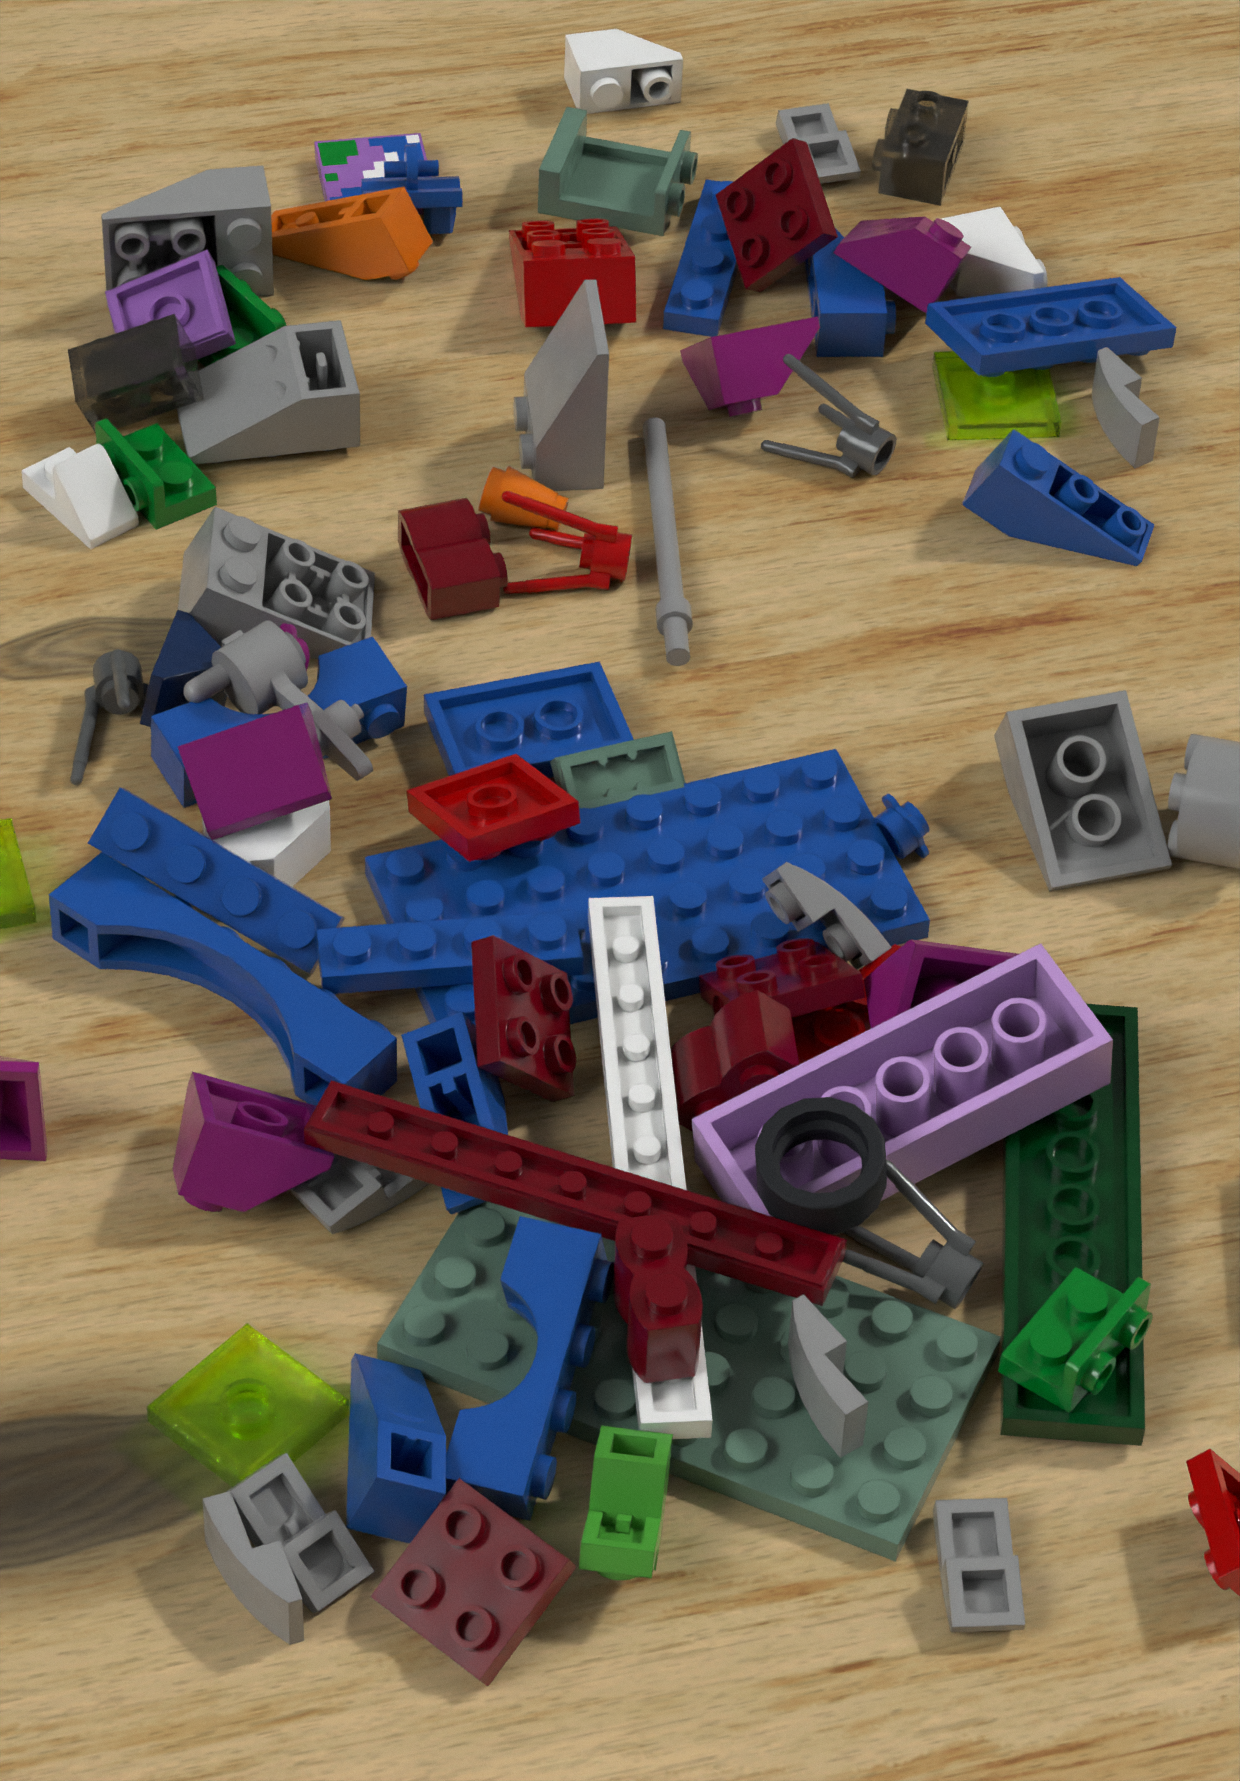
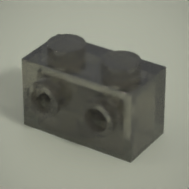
(921, 146)
(137, 368)

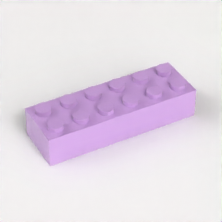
(930, 1078)

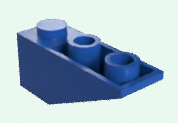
(1049, 503)
(392, 1450)

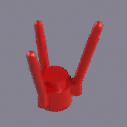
(602, 549)

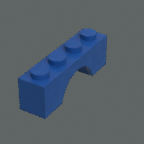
(351, 674)
(506, 1446)

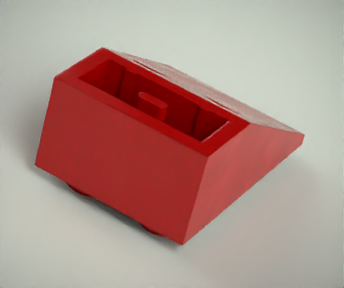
(555, 263)

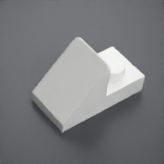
(82, 494)

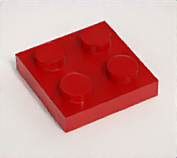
(493, 807)

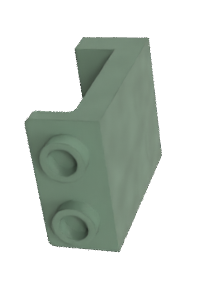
(613, 180)

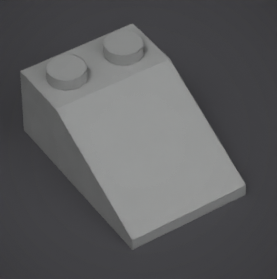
(567, 400)
(1082, 790)

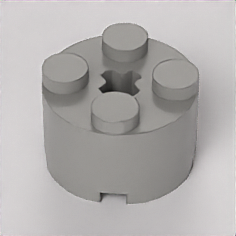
(1207, 803)

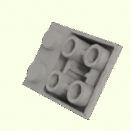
(209, 211)
(276, 398)
(250, 574)

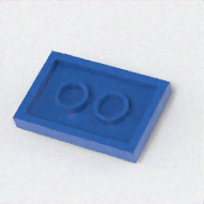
(526, 716)

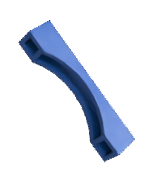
(131, 924)

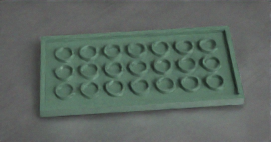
(763, 1446)

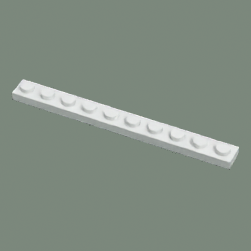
(643, 1108)

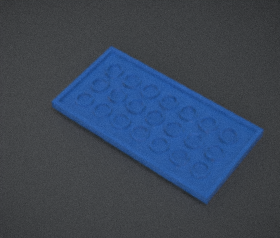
(688, 848)

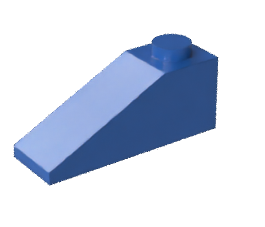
(848, 306)
(452, 1084)

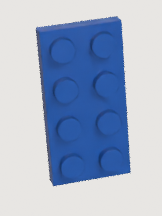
(1049, 326)

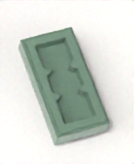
(620, 771)

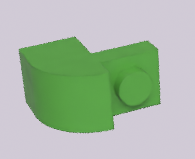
(626, 1503)

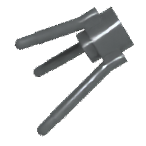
(860, 440)
(116, 688)
(940, 1272)

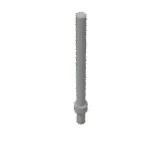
(672, 610)

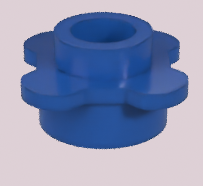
(903, 827)

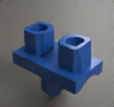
(434, 194)

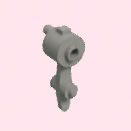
(269, 671)

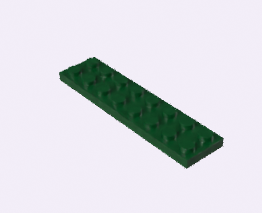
(1077, 1205)

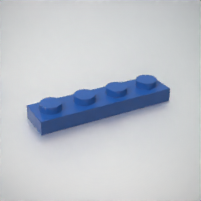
(704, 271)
(213, 879)
(439, 950)

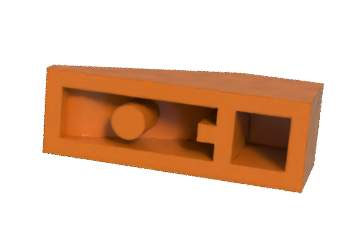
(354, 235)

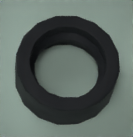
(821, 1120)

